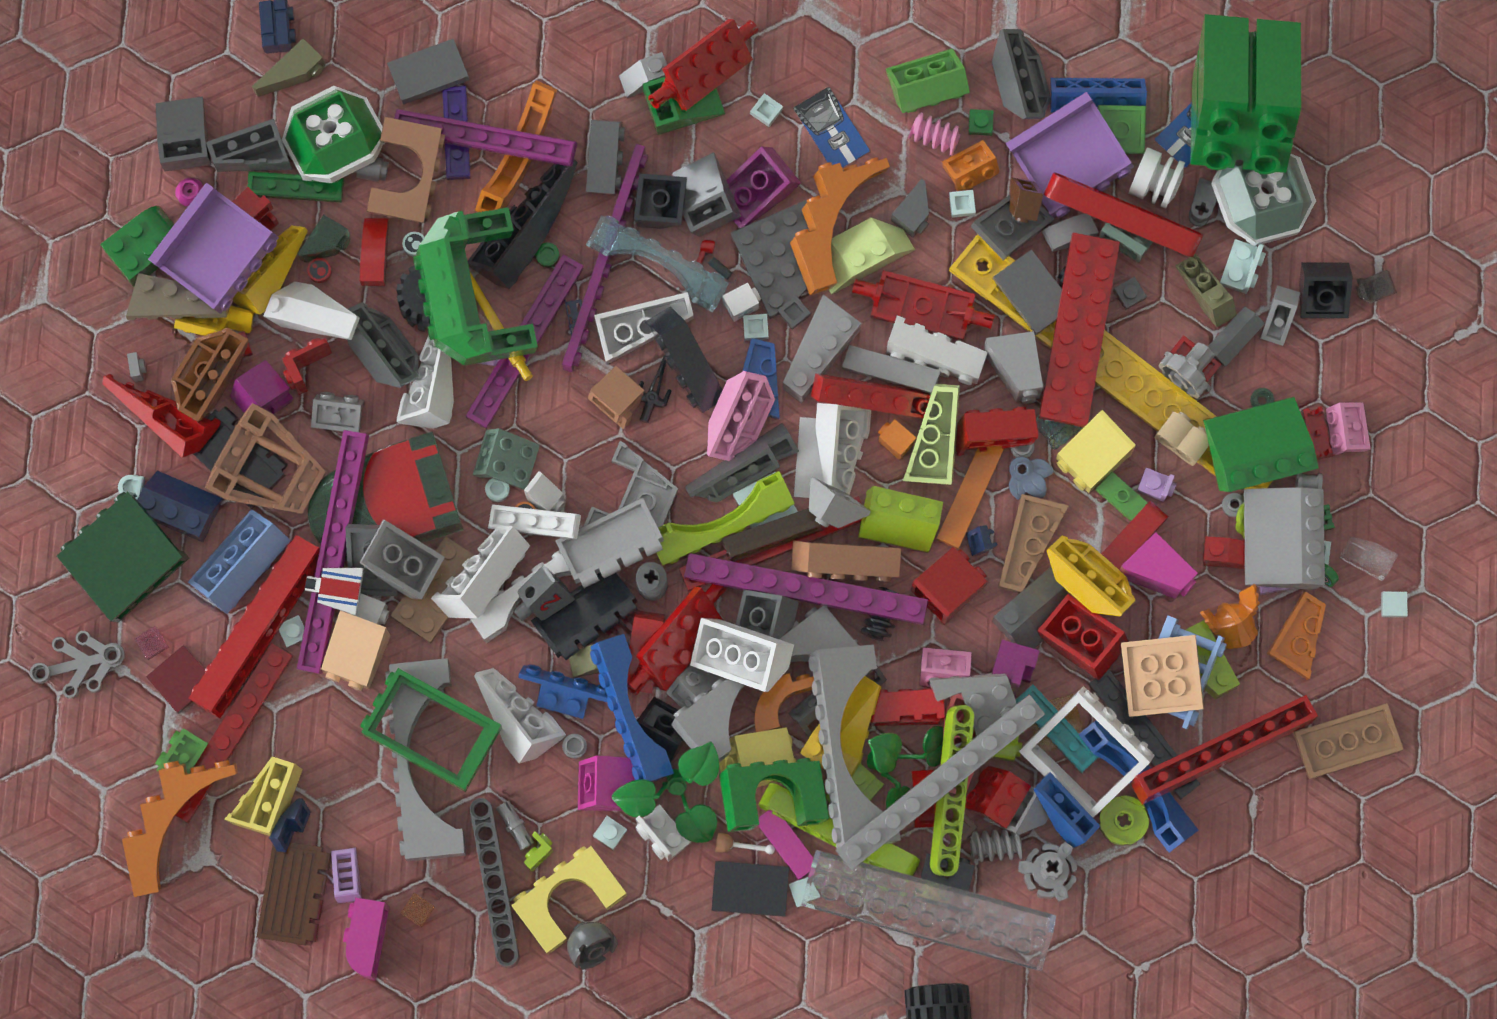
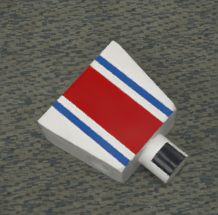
(338, 588)

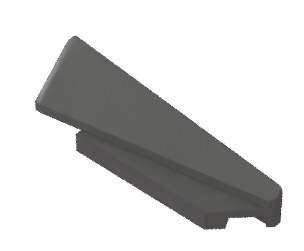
(745, 467)

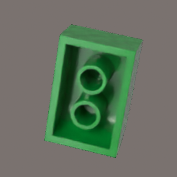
(137, 241)

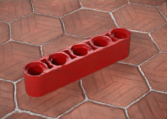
(1135, 534)

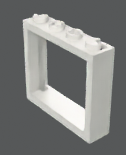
(1108, 720)

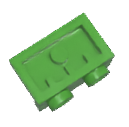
(185, 749)

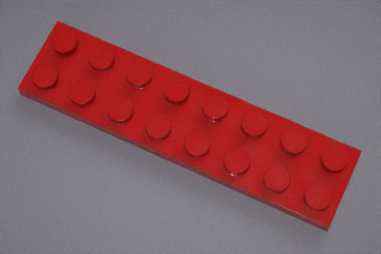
(1079, 330)

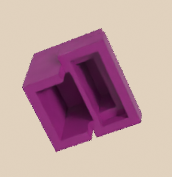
(262, 387)
(1015, 662)

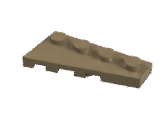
(166, 298)

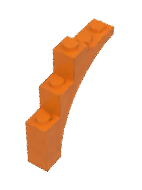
(814, 247)
(144, 849)

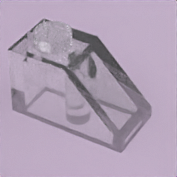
(1368, 557)

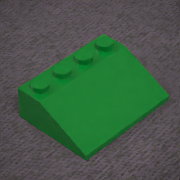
(1260, 445)

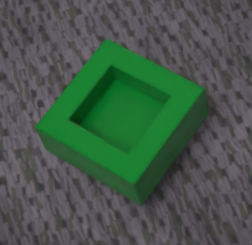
(981, 122)

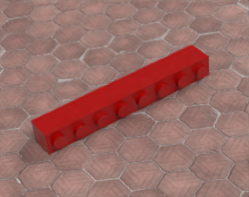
(256, 627)
(1223, 749)

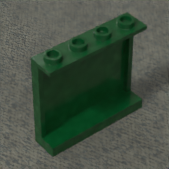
(121, 557)

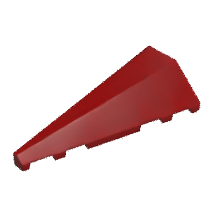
(162, 416)

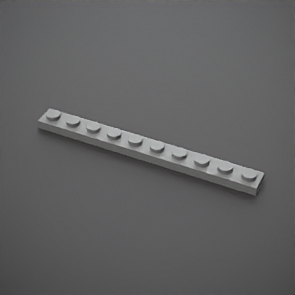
(940, 782)

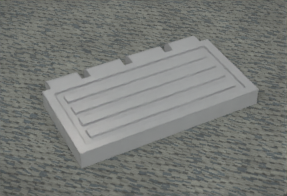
(611, 541)

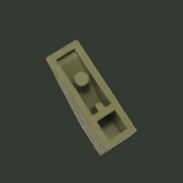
(294, 68)

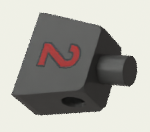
(542, 595)

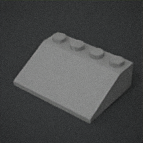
(1284, 537)

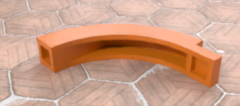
(512, 169)

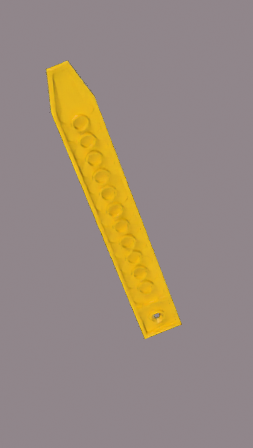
(1119, 368)

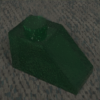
(325, 240)

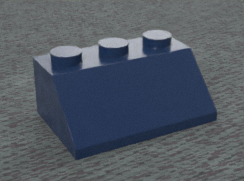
(179, 505)

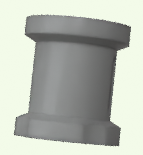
(1309, 481)

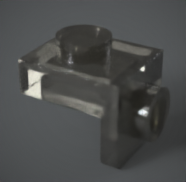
(1375, 287)

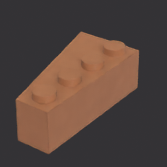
(846, 560)

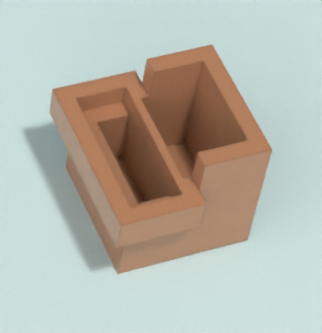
(617, 396)

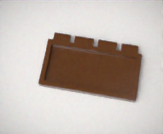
(291, 892)

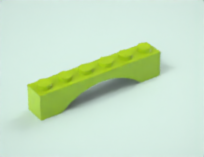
(767, 497)

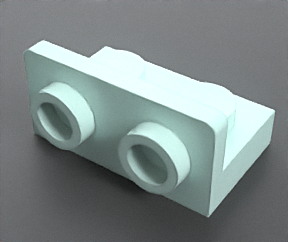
(1241, 266)

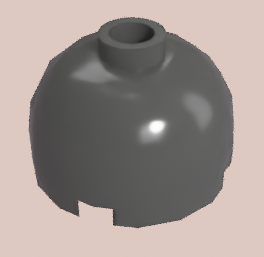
(589, 944)

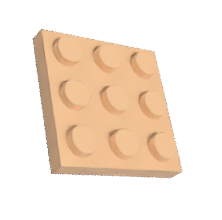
(1162, 675)

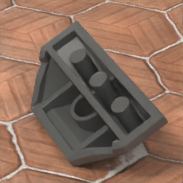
(1020, 75)
(383, 348)

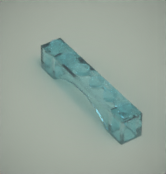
(702, 286)

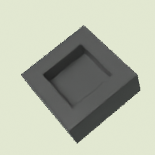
(1130, 293)
(794, 312)

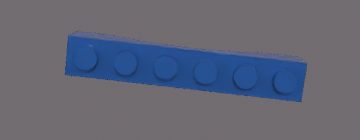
(613, 663)
(1167, 817)

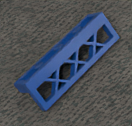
(1099, 93)

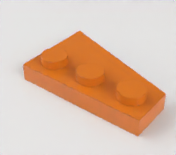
(1299, 635)

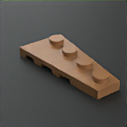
(1030, 536)

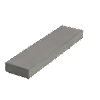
(891, 369)

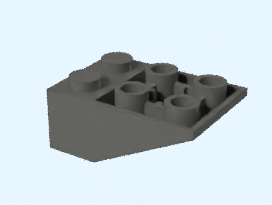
(182, 134)
(707, 196)

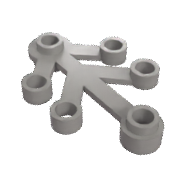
(81, 663)

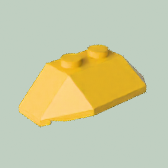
(1090, 577)

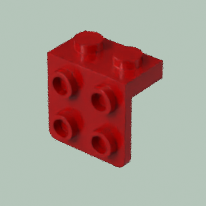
(297, 359)
(997, 795)

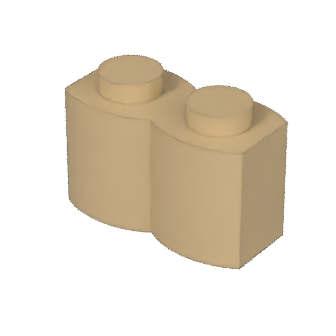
(1183, 438)

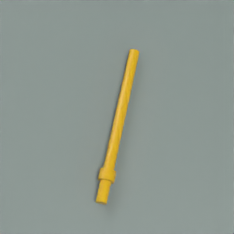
(518, 361)

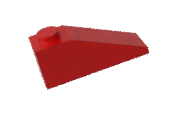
(1224, 552)

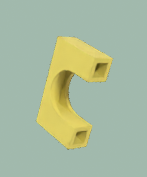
(584, 868)

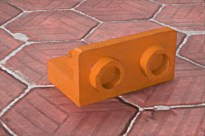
(971, 166)

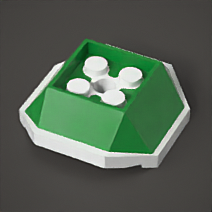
(337, 154)

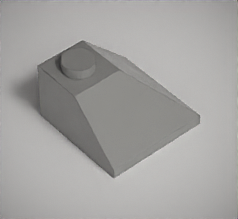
(833, 505)
(1028, 816)

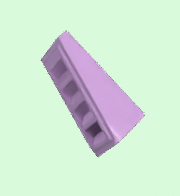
(347, 895)

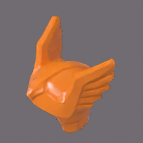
(1235, 620)

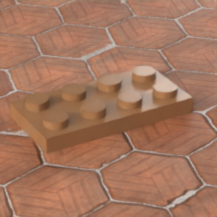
(423, 614)
(1348, 741)

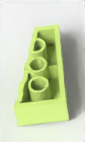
(936, 441)

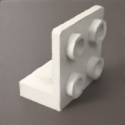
(662, 833)

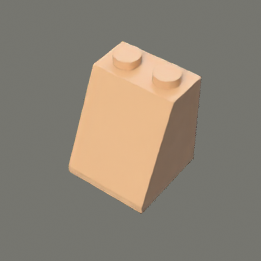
(355, 651)

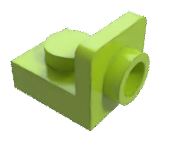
(537, 856)

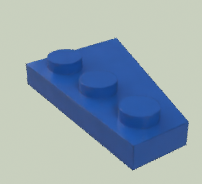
(762, 361)

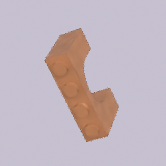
(425, 143)

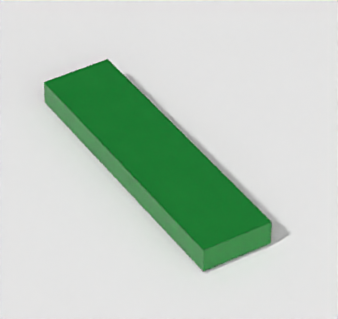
(294, 187)

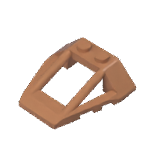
(238, 447)

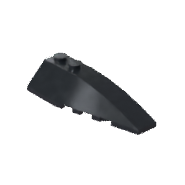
(506, 258)

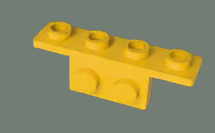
(237, 319)

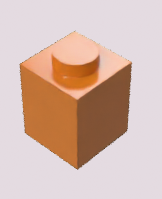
(896, 439)

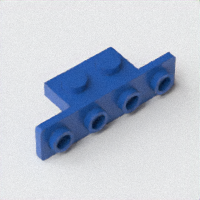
(562, 692)

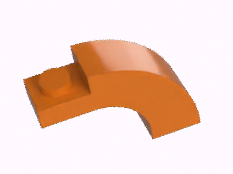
(770, 702)

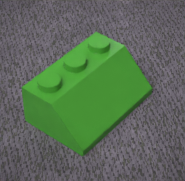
(928, 80)

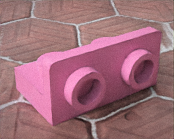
(1348, 428)
(943, 664)

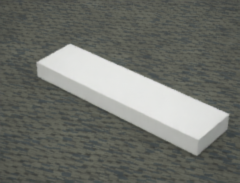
(535, 521)

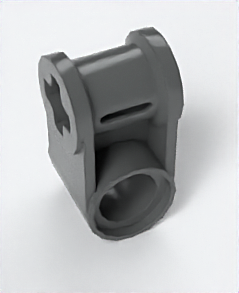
(1203, 200)

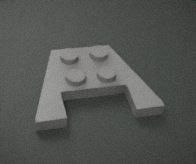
(644, 484)
(987, 695)

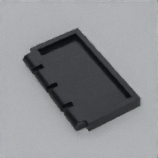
(257, 465)
(592, 610)

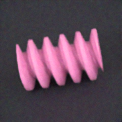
(935, 133)

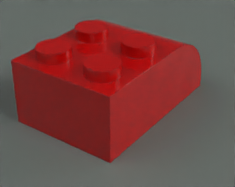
(1083, 637)

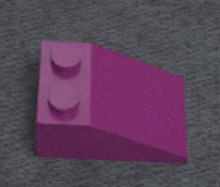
(760, 184)

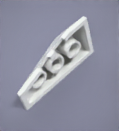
(310, 310)
(524, 728)

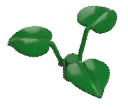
(887, 750)
(696, 765)

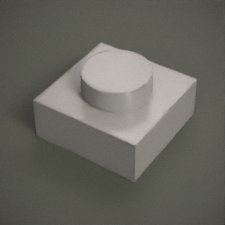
(136, 366)

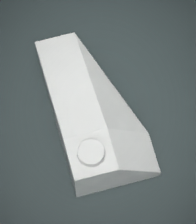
(431, 394)
(840, 439)

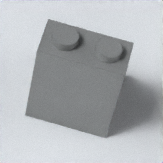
(1017, 364)

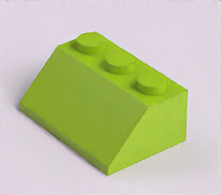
(900, 519)

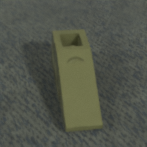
(1207, 290)

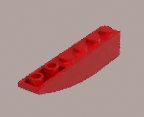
(869, 395)

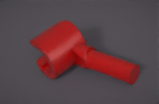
(707, 246)

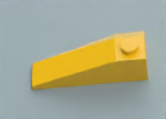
(272, 271)
(854, 726)

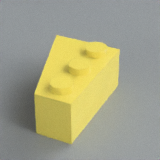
(267, 797)

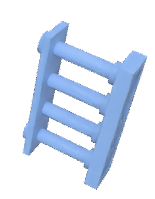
(1172, 629)

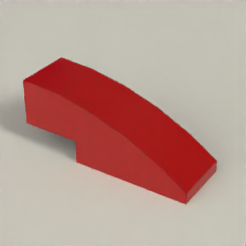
(374, 252)

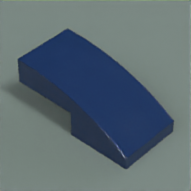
(291, 821)

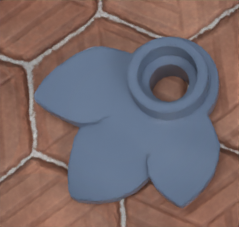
(1031, 480)

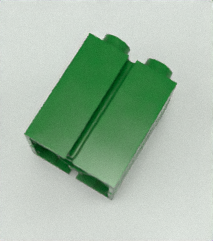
(1246, 94)

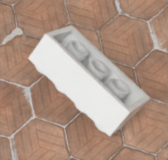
(740, 654)

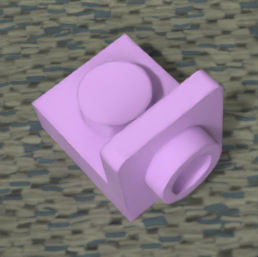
(1156, 485)

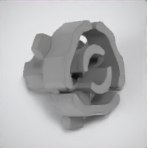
(1187, 371)
(1059, 858)

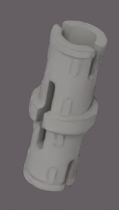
(515, 825)

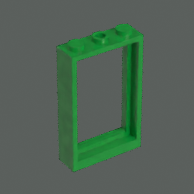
(478, 752)

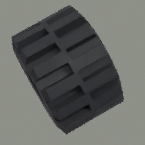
(411, 300)
(938, 1001)

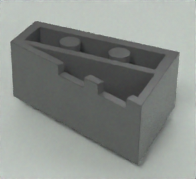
(250, 149)

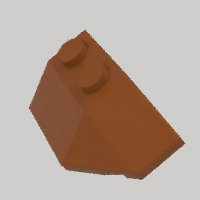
(207, 372)

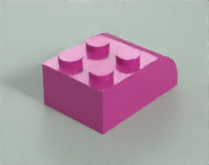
(365, 936)

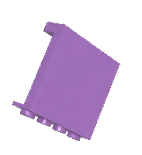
(1074, 144)
(214, 248)

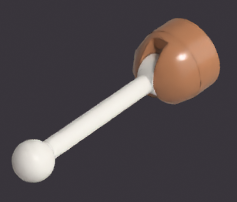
(725, 843)

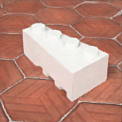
(627, 329)
(936, 351)

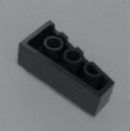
(686, 359)

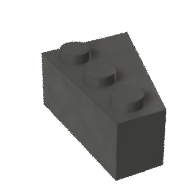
(605, 156)

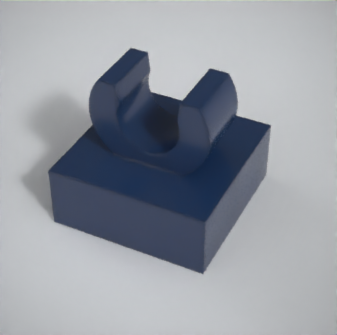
(980, 540)

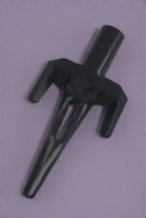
(652, 397)

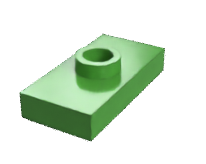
(1121, 496)

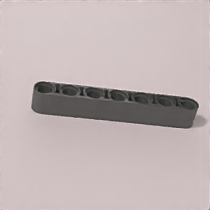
(494, 870)

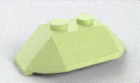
(866, 250)

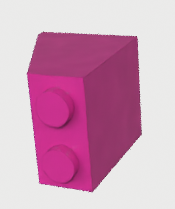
(1160, 569)
(600, 779)

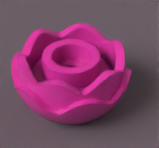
(184, 186)

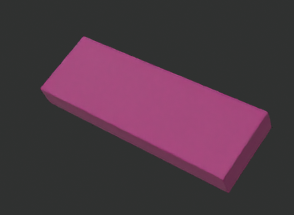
(786, 844)

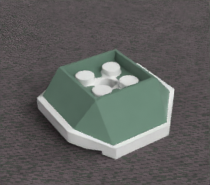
(1261, 215)

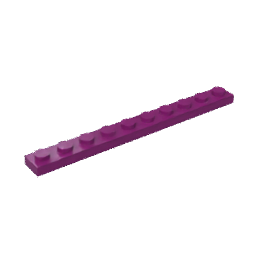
(602, 267)
(333, 546)
(806, 589)

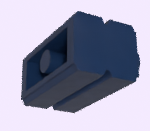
(276, 26)

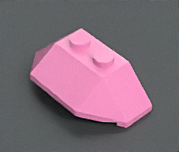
(739, 415)

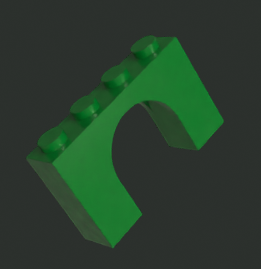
(800, 778)

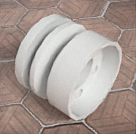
(1157, 178)

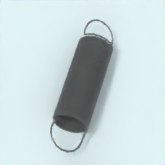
(720, 268)

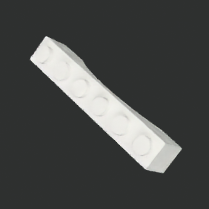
(501, 607)

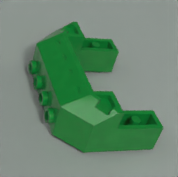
(450, 290)

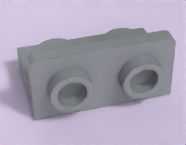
(337, 412)

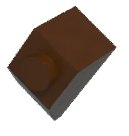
(1025, 200)

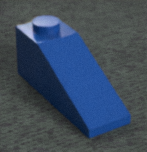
(1065, 812)

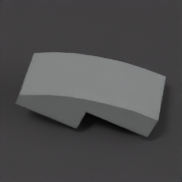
(1059, 235)

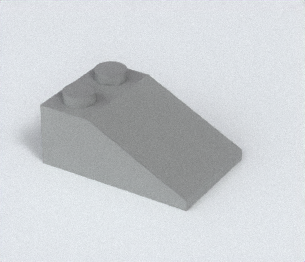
(401, 561)

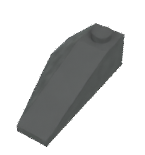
(1030, 609)

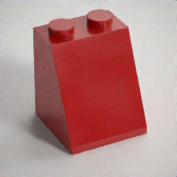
(949, 584)

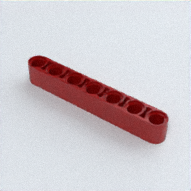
(1123, 214)

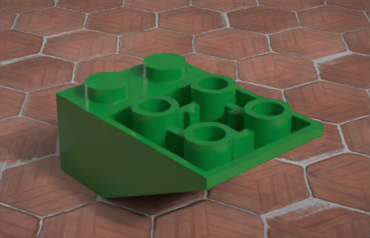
(671, 117)

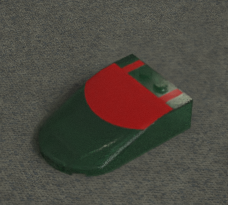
(400, 486)

